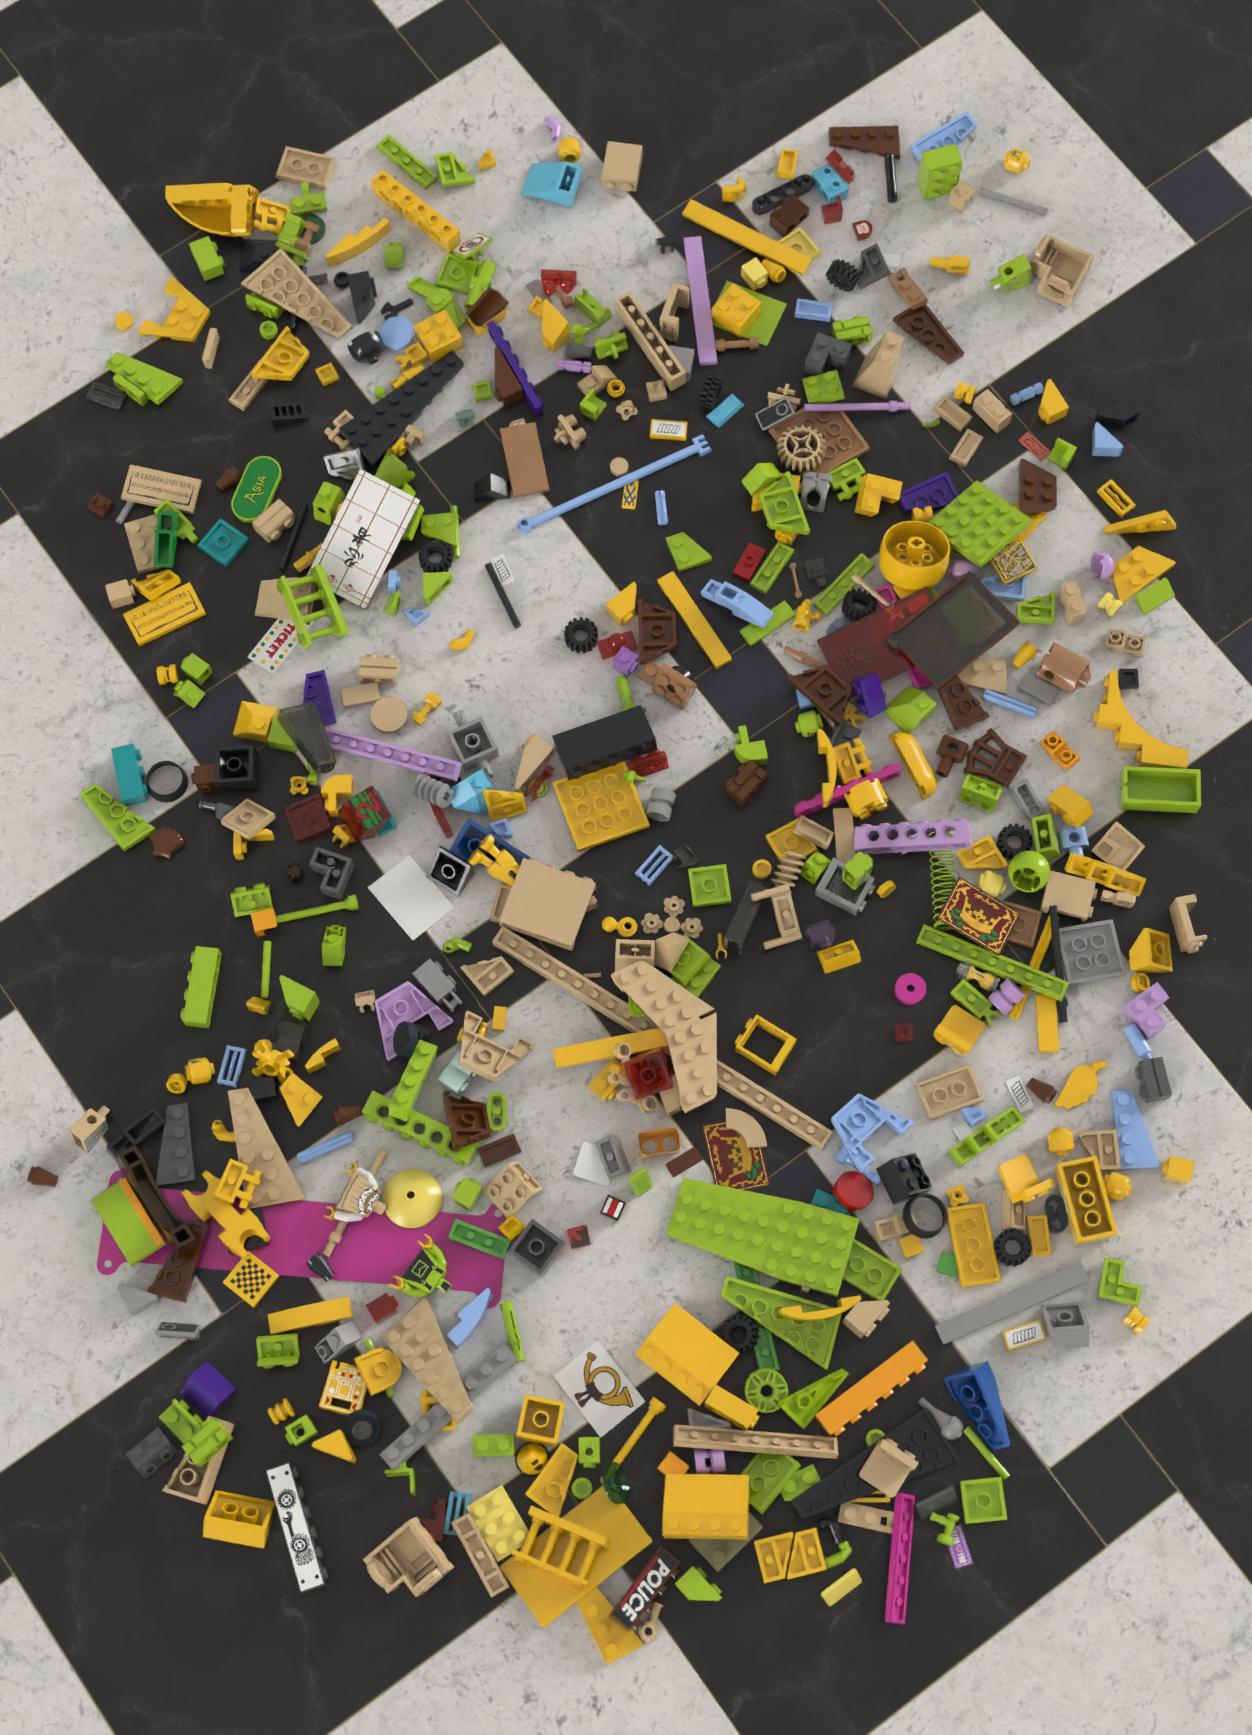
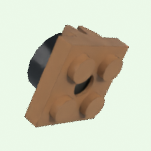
(674, 685)

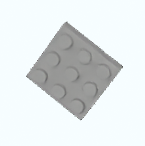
(1091, 952)

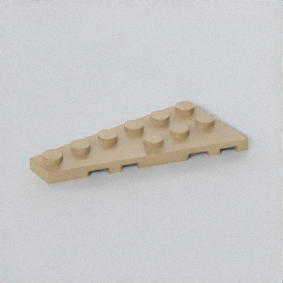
(291, 289)
(426, 1354)

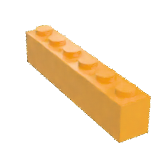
(871, 1388)

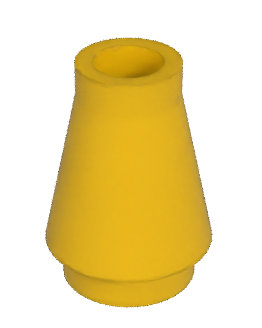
(775, 272)
(1025, 654)

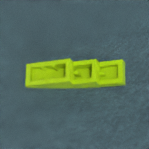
(986, 1136)

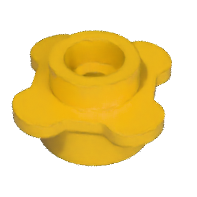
(294, 785)
(954, 1201)

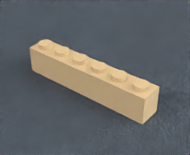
(650, 341)

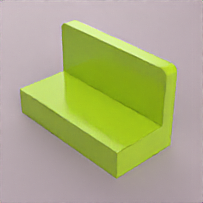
(131, 390)

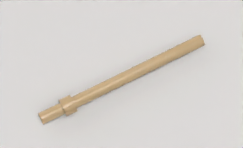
(335, 1237)

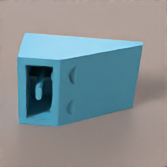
(554, 182)

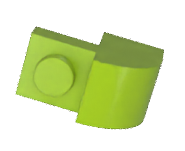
(750, 751)

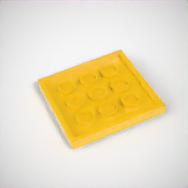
(600, 806)

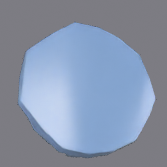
(396, 333)

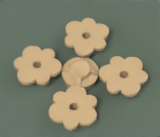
(672, 924)

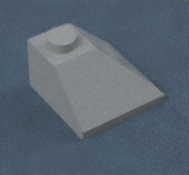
(1067, 1324)

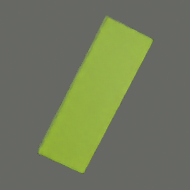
(771, 568)
(754, 633)

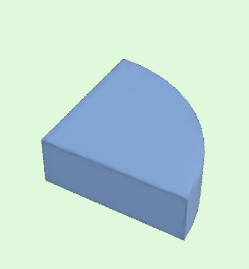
(416, 616)
(501, 828)
(973, 1115)

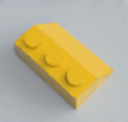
(239, 1519)

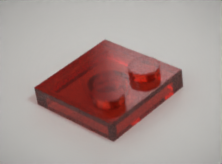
(308, 818)

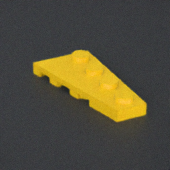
(608, 1635)

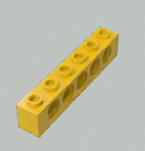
(416, 211)

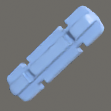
(1026, 394)
(661, 507)

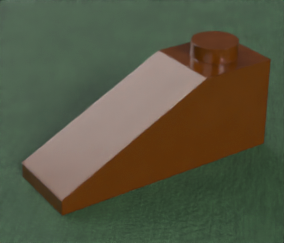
(507, 386)

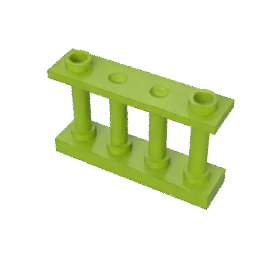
(324, 593)

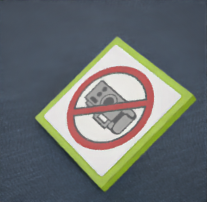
(471, 246)

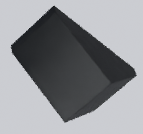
(492, 488)

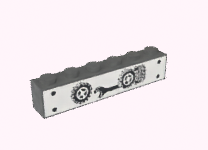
(296, 1527)

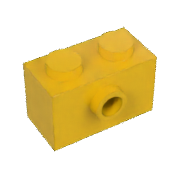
(1070, 806)

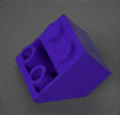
(869, 693)

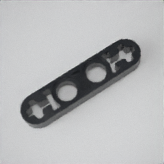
(781, 193)

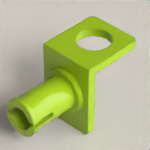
(403, 1471)

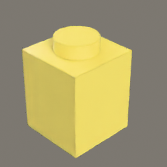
(754, 274)

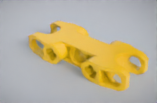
(236, 1226)

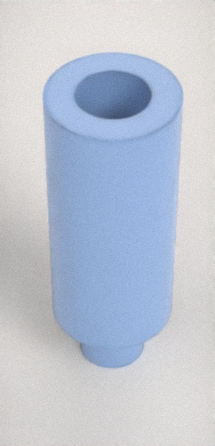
(1138, 1041)

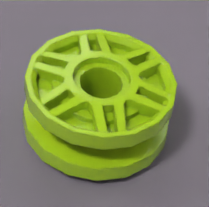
(753, 1387)

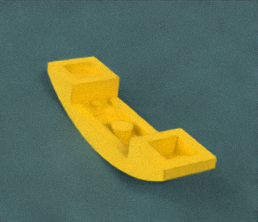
(825, 746)
(795, 1312)

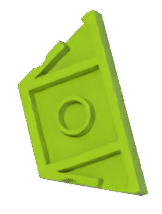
(783, 507)

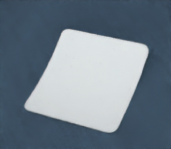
(590, 1166)

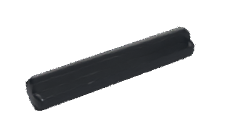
(891, 178)

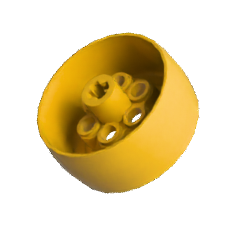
(914, 542)

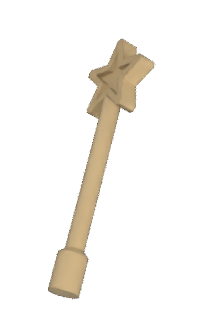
(859, 580)

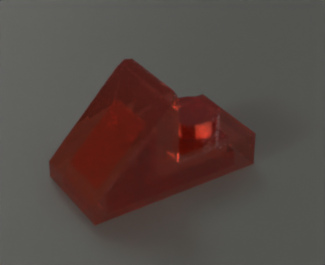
(437, 1525)

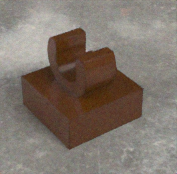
(100, 505)

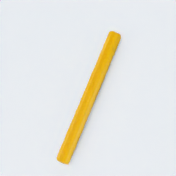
(1034, 963)

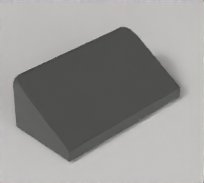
(936, 1502)

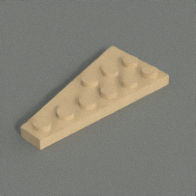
(261, 1152)

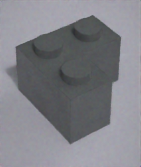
(826, 351)
(336, 871)

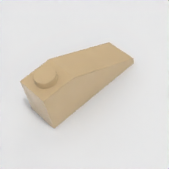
(534, 758)

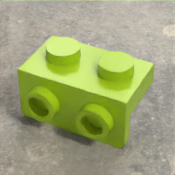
(278, 1350)

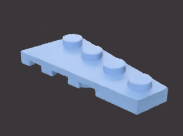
(1133, 1140)

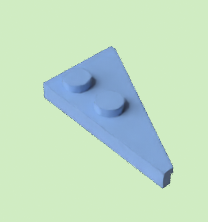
(1013, 591)

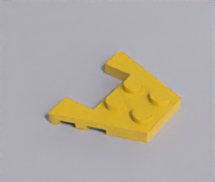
(184, 319)

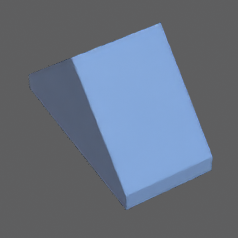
(1104, 443)

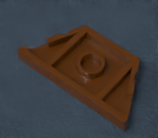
(1036, 489)
(656, 631)
(824, 690)
(466, 1120)

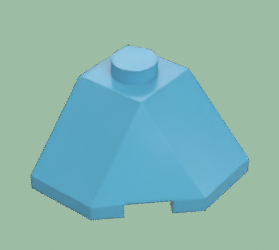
(469, 793)

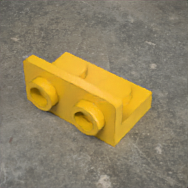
(600, 1084)

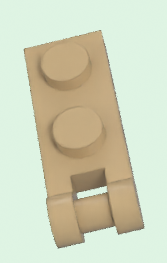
(865, 1517)

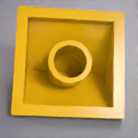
(335, 1445)

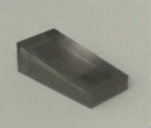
(319, 280)

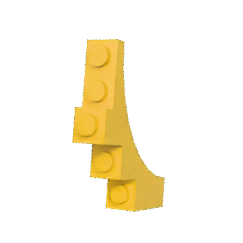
(1129, 735)

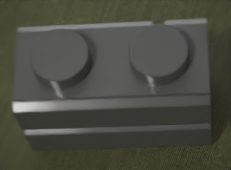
(1153, 1080)

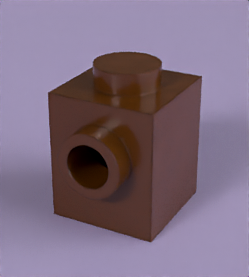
(204, 777)

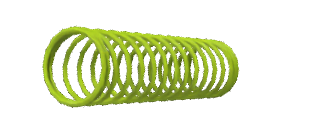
(940, 884)

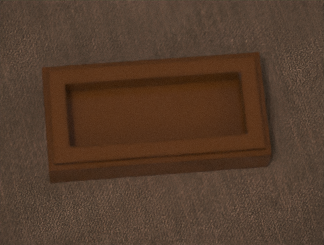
(499, 1150)

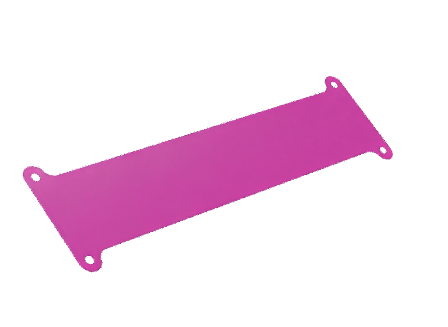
(367, 1252)

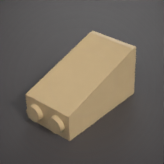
(880, 365)

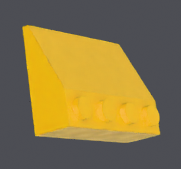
(687, 1354)
(706, 1506)

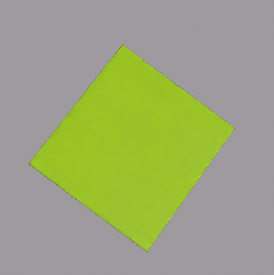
(768, 319)

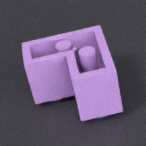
(1143, 1010)

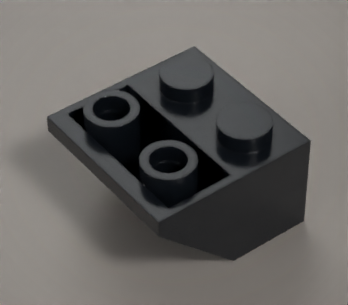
(904, 1178)

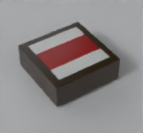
(613, 1208)

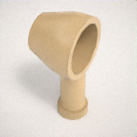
(651, 1622)

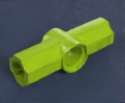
(480, 282)

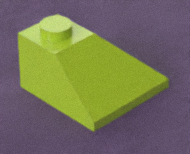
(910, 709)

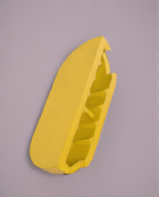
(915, 763)

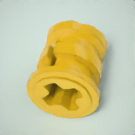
(281, 1411)

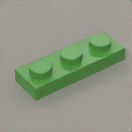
(479, 1239)

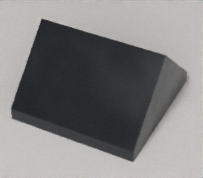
(450, 871)

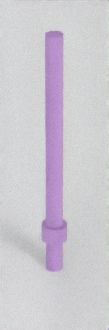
(891, 406)

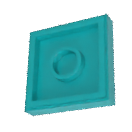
(223, 542)

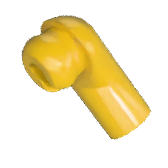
(221, 1132)

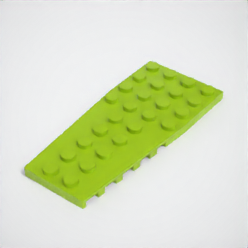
(766, 1233)

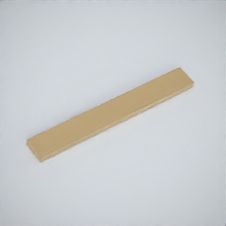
(755, 1441)

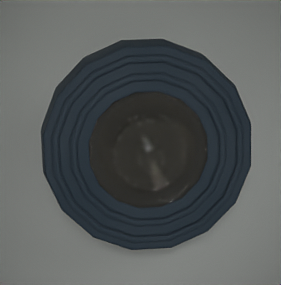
(405, 1039)

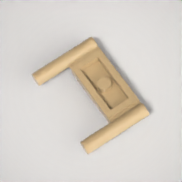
(784, 914)

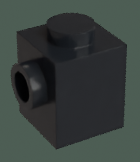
(264, 1089)

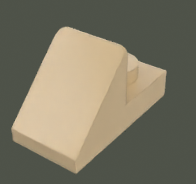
(597, 380)

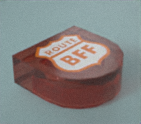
(862, 229)

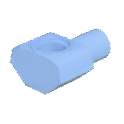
(1068, 846)

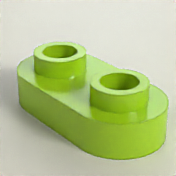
(497, 1112)

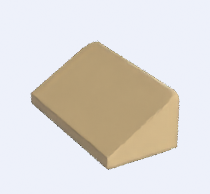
(1012, 1214)

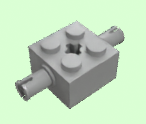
(477, 733)

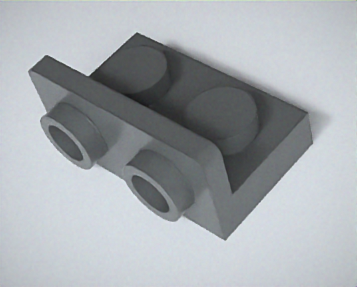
(844, 733)

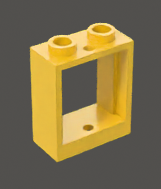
(751, 1025)
(731, 1408)

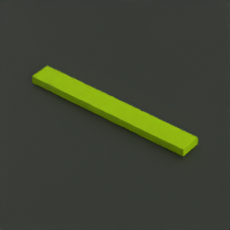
(992, 963)

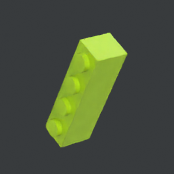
(202, 987)
(413, 1080)

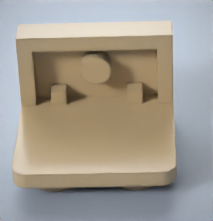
(887, 1467)

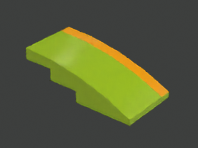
(128, 1222)

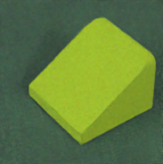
(392, 603)

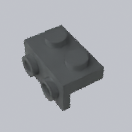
(151, 1453)

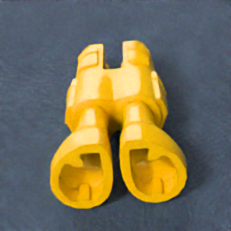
(503, 861)

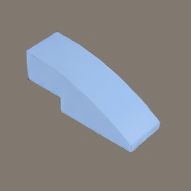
(470, 1317)

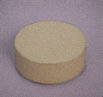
(619, 467)

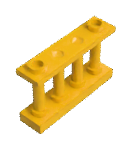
(576, 1533)

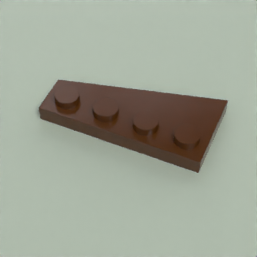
(178, 1273)

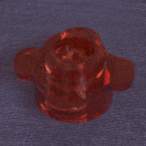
(904, 1027)

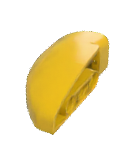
(215, 207)

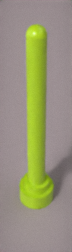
(350, 903)

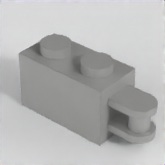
(437, 984)

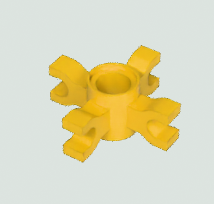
(272, 1062)

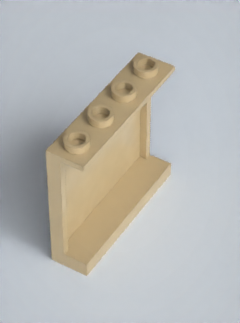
(547, 903)

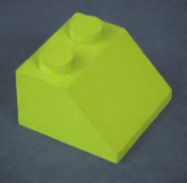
(299, 999)

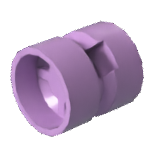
(1006, 996)
(717, 1461)

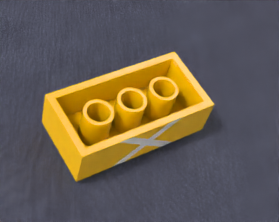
(1085, 1200)

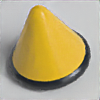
(531, 1458)

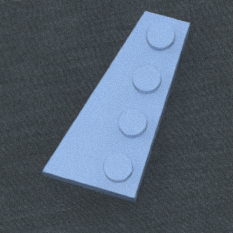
(950, 133)

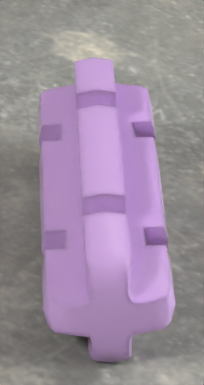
(571, 365)

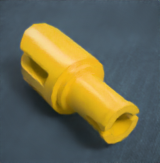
(952, 264)

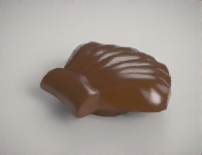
(165, 841)

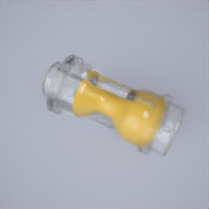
(986, 980)

